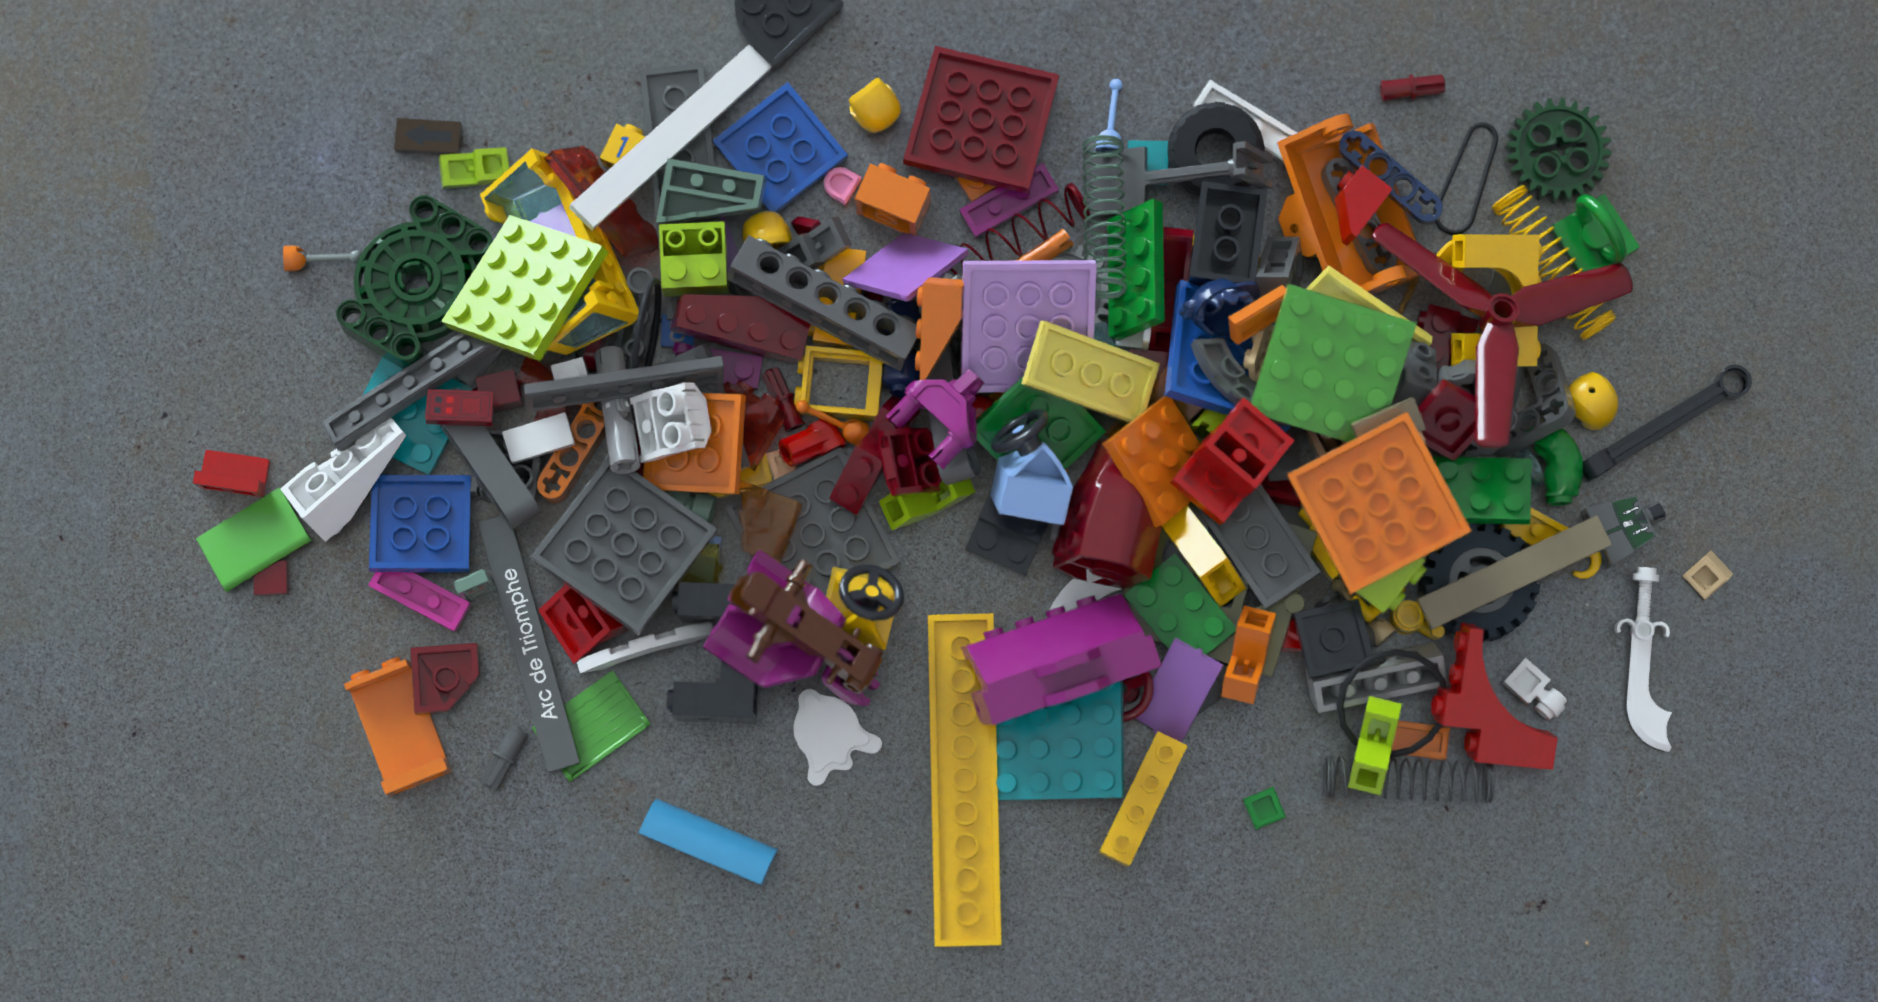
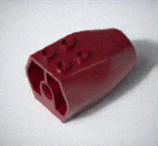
(1106, 528)

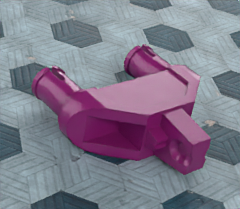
(950, 405)

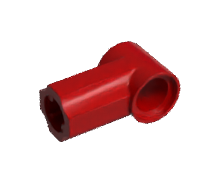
(815, 440)

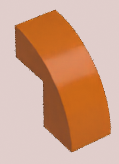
(1248, 654)

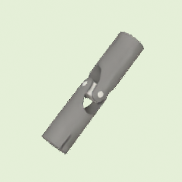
(618, 417)

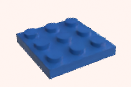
(783, 144)
(420, 523)

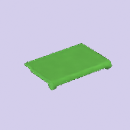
(253, 539)
(601, 721)

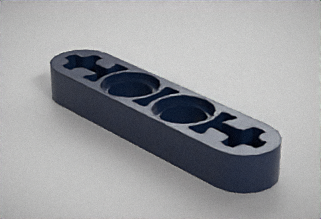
(1394, 173)

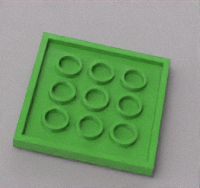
(1330, 363)

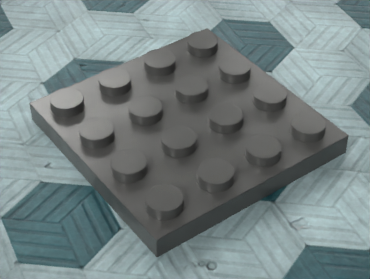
(824, 530)
(624, 546)

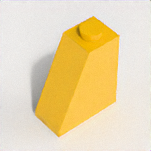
(1204, 556)

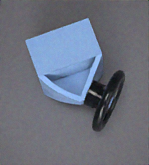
(1031, 479)

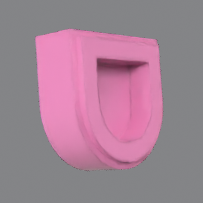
(841, 184)

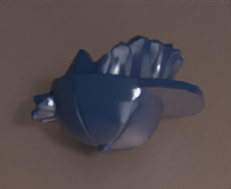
(1218, 301)

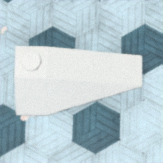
(333, 491)

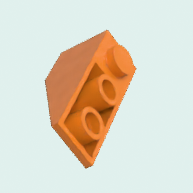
(940, 319)

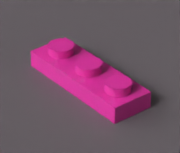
(422, 597)

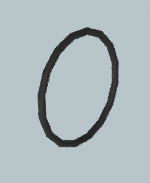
(654, 282)
(1394, 652)

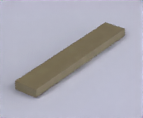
(1514, 572)

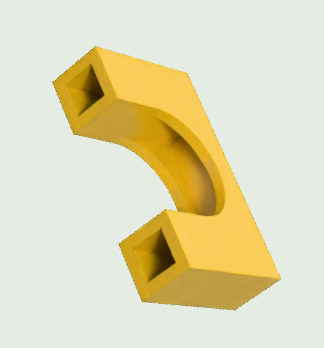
(1517, 261)

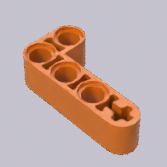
(584, 447)

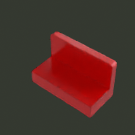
(233, 473)

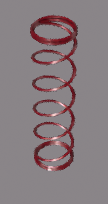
(1077, 200)

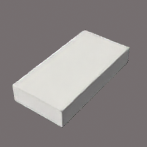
(538, 438)

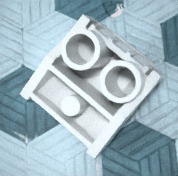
(671, 421)

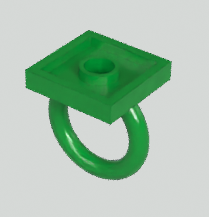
(1594, 234)

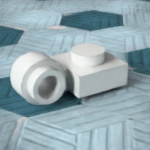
(1528, 683)

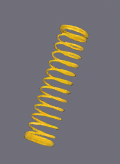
(1602, 320)

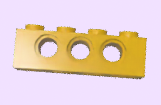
(1142, 799)

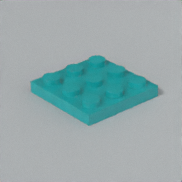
(423, 442)

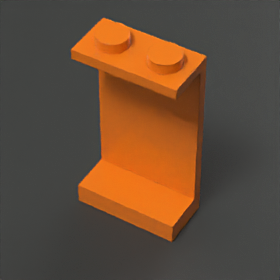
(402, 742)

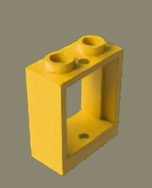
(839, 355)

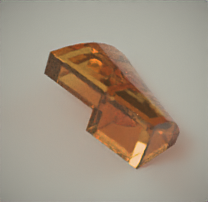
(766, 520)

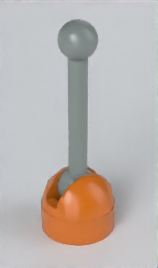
(295, 257)

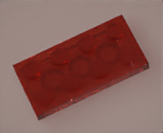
(624, 227)

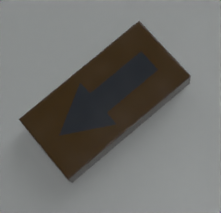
(428, 136)

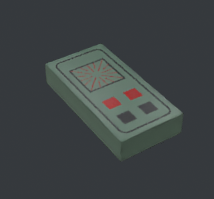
(475, 585)

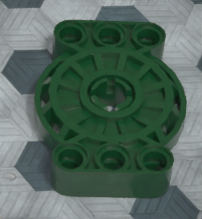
(395, 258)

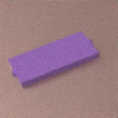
(1180, 690)

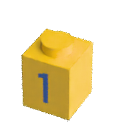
(620, 143)

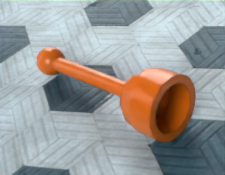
(852, 429)

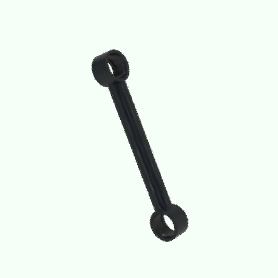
(1665, 423)

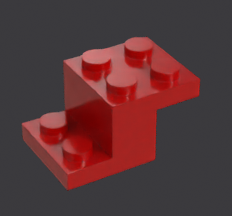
(1232, 461)
(578, 623)

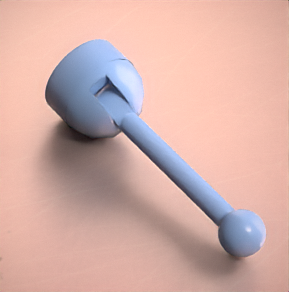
(1116, 86)

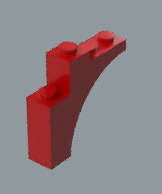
(1472, 704)

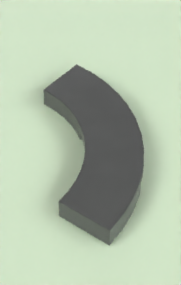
(1224, 370)

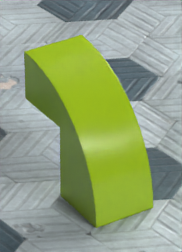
(912, 508)
(1374, 745)

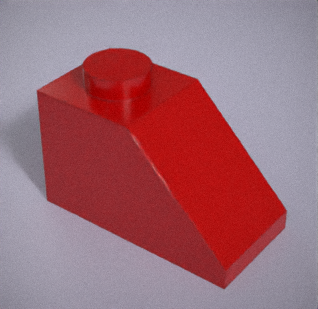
(1358, 201)

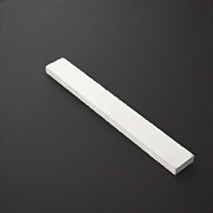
(670, 137)

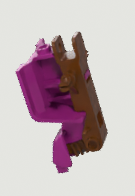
(785, 630)

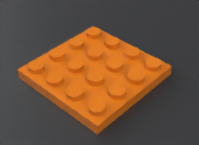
(1378, 503)

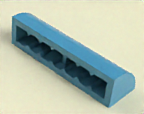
(708, 841)

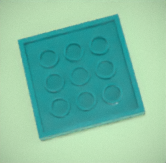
(1064, 750)

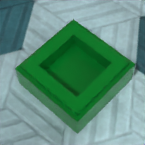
(1264, 808)

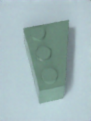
(707, 192)

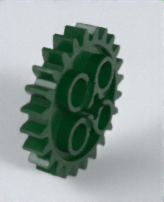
(1551, 123)

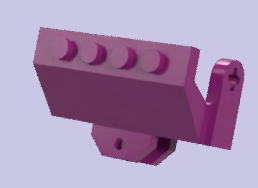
(1058, 657)

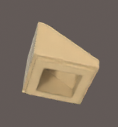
(1708, 575)

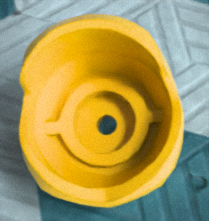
(875, 106)
(767, 226)
(1597, 408)

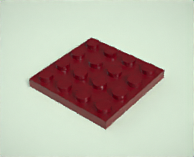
(981, 119)

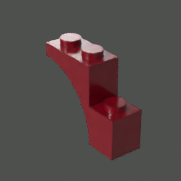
(1177, 256)
(865, 463)

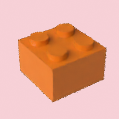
(893, 199)

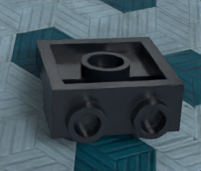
(1006, 538)

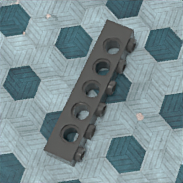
(831, 318)

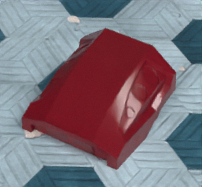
(906, 461)

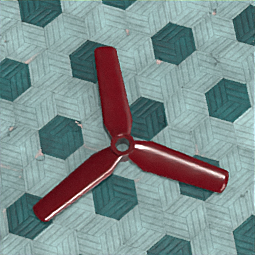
(1498, 345)

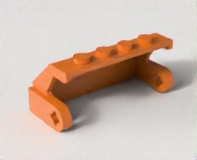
(1313, 215)

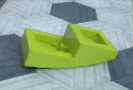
(474, 168)

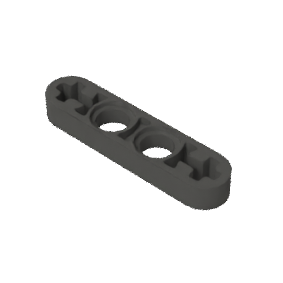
(1361, 244)

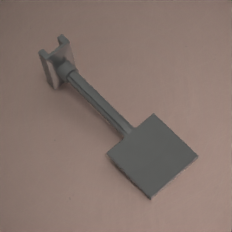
(1245, 165)

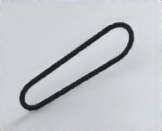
(1483, 181)

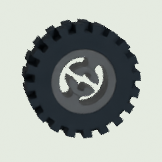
(1454, 559)

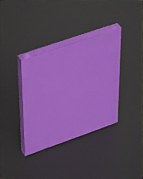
(905, 266)

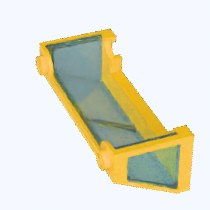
(607, 301)

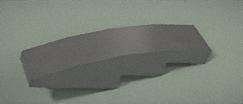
(811, 248)

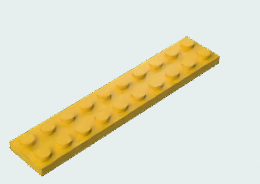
(962, 790)

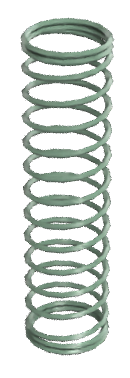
(1118, 142)

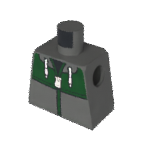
(1626, 526)

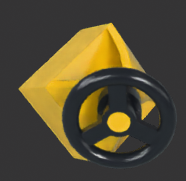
(868, 600)

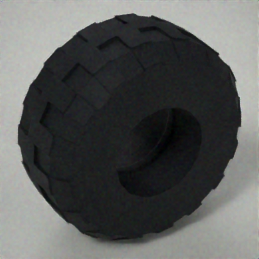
(1203, 121)

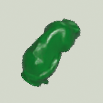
(1563, 467)

